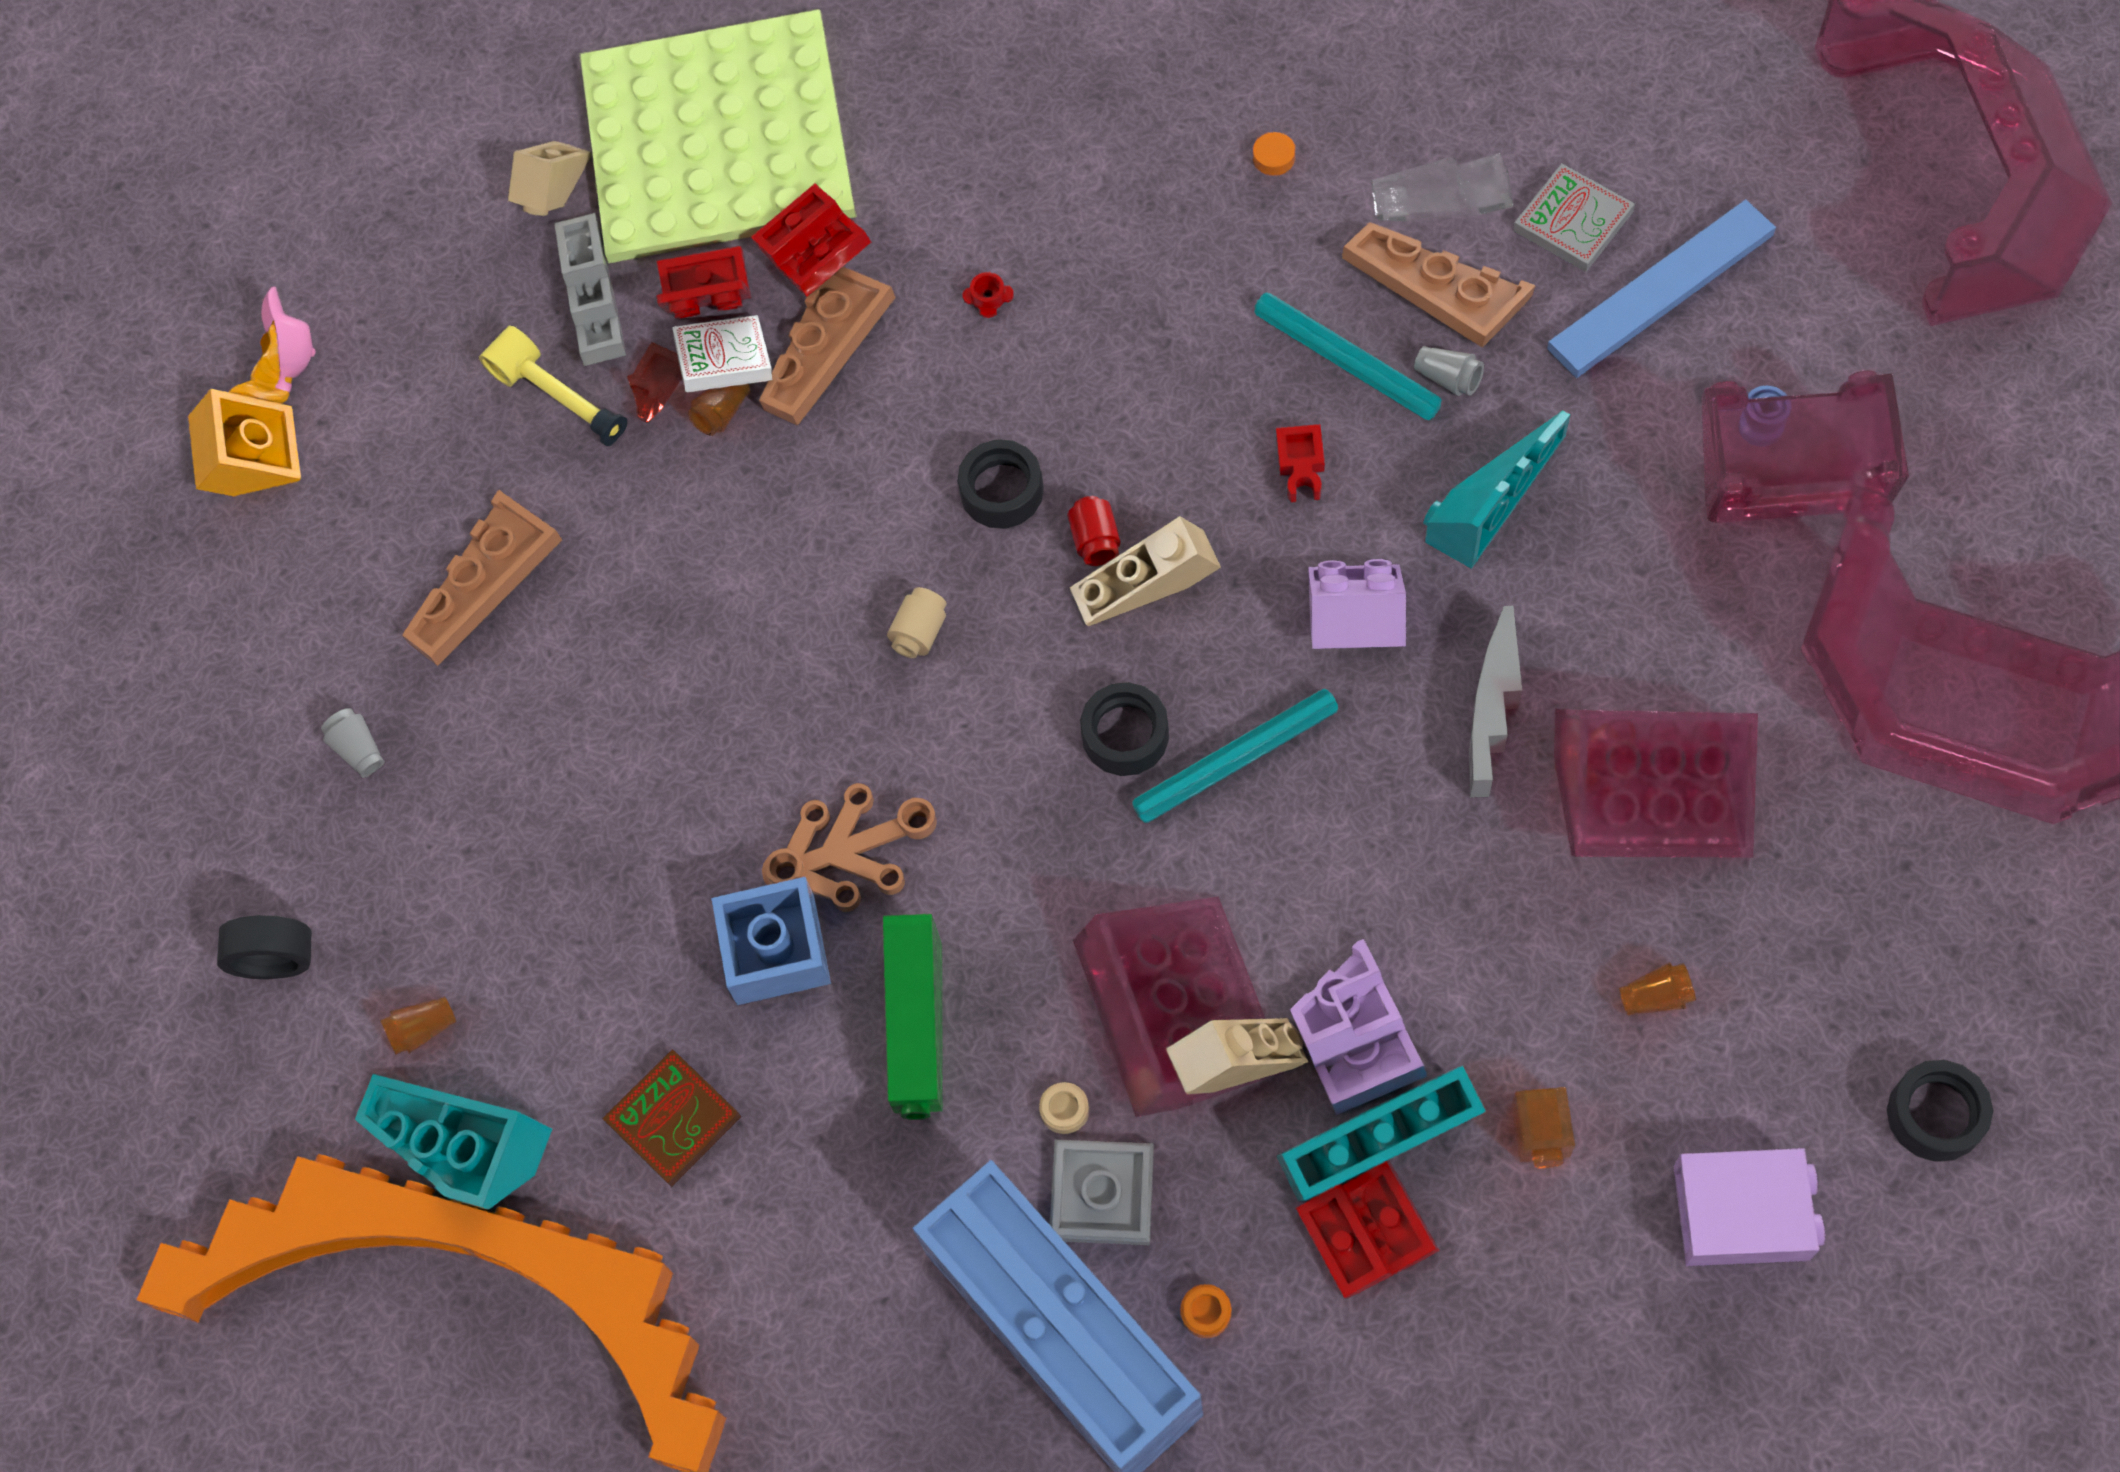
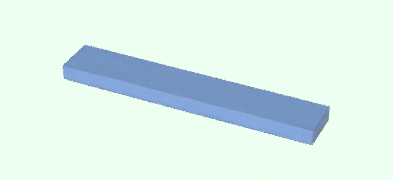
(1660, 288)

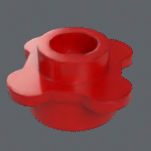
(983, 284)

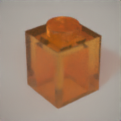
(1543, 1126)

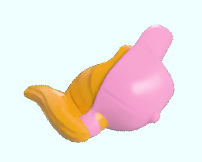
(284, 353)

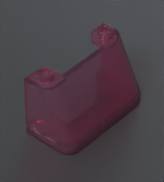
(1800, 449)

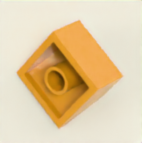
(242, 444)

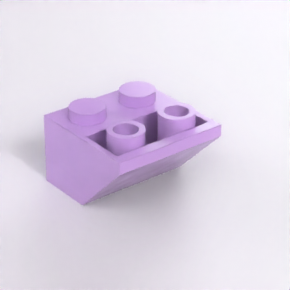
(1357, 605)

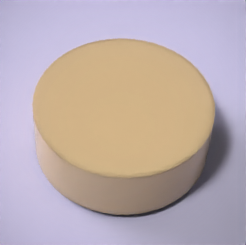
(1064, 1108)

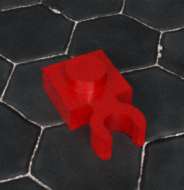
(1301, 456)

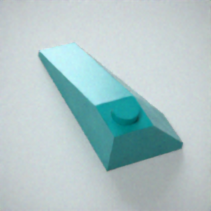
(1482, 502)
(457, 1143)

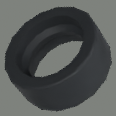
(1007, 513)
(1118, 696)
(264, 947)
(1962, 1081)

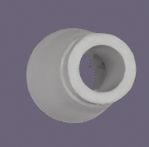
(1451, 369)
(352, 741)

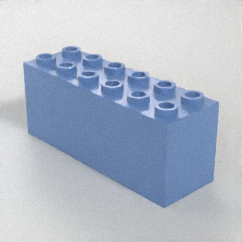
(1059, 1321)

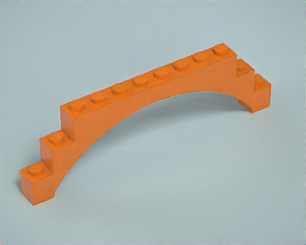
(342, 1210)

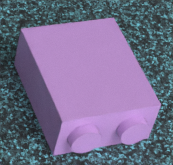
(1748, 1207)

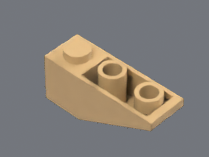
(1148, 571)
(1235, 1053)

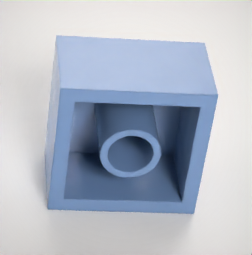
(770, 941)

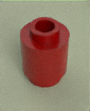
(1094, 530)

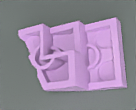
(1359, 1031)

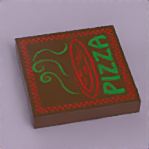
(672, 1117)

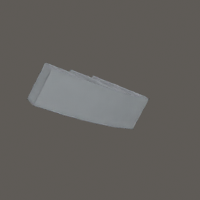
(589, 289)
(1497, 690)

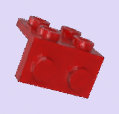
(703, 280)

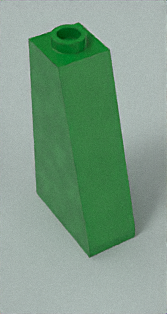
(913, 1015)

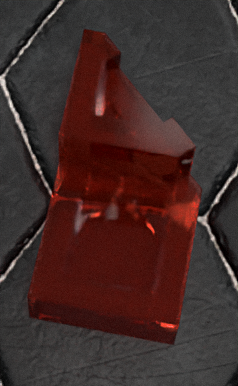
(654, 380)

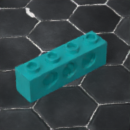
(1380, 1133)

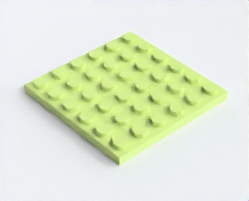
(712, 133)

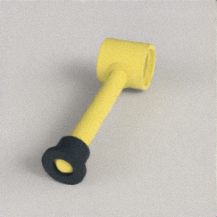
(514, 357)

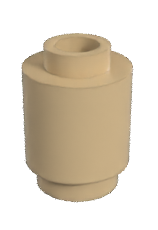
(917, 623)

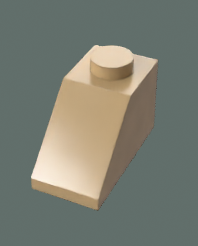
(545, 176)

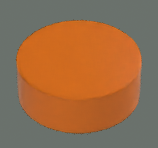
(1274, 153)
(1206, 1311)

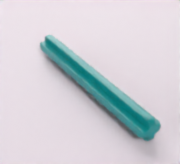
(1348, 356)
(1235, 755)

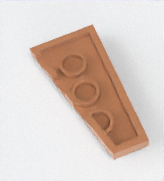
(1454, 293)
(830, 331)
(492, 565)

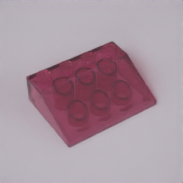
(1657, 782)
(1157, 981)

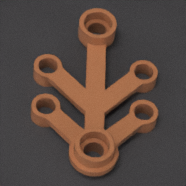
(842, 848)

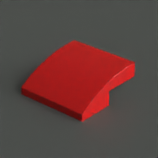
(811, 239)
(1367, 1229)

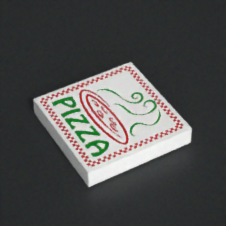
(722, 353)

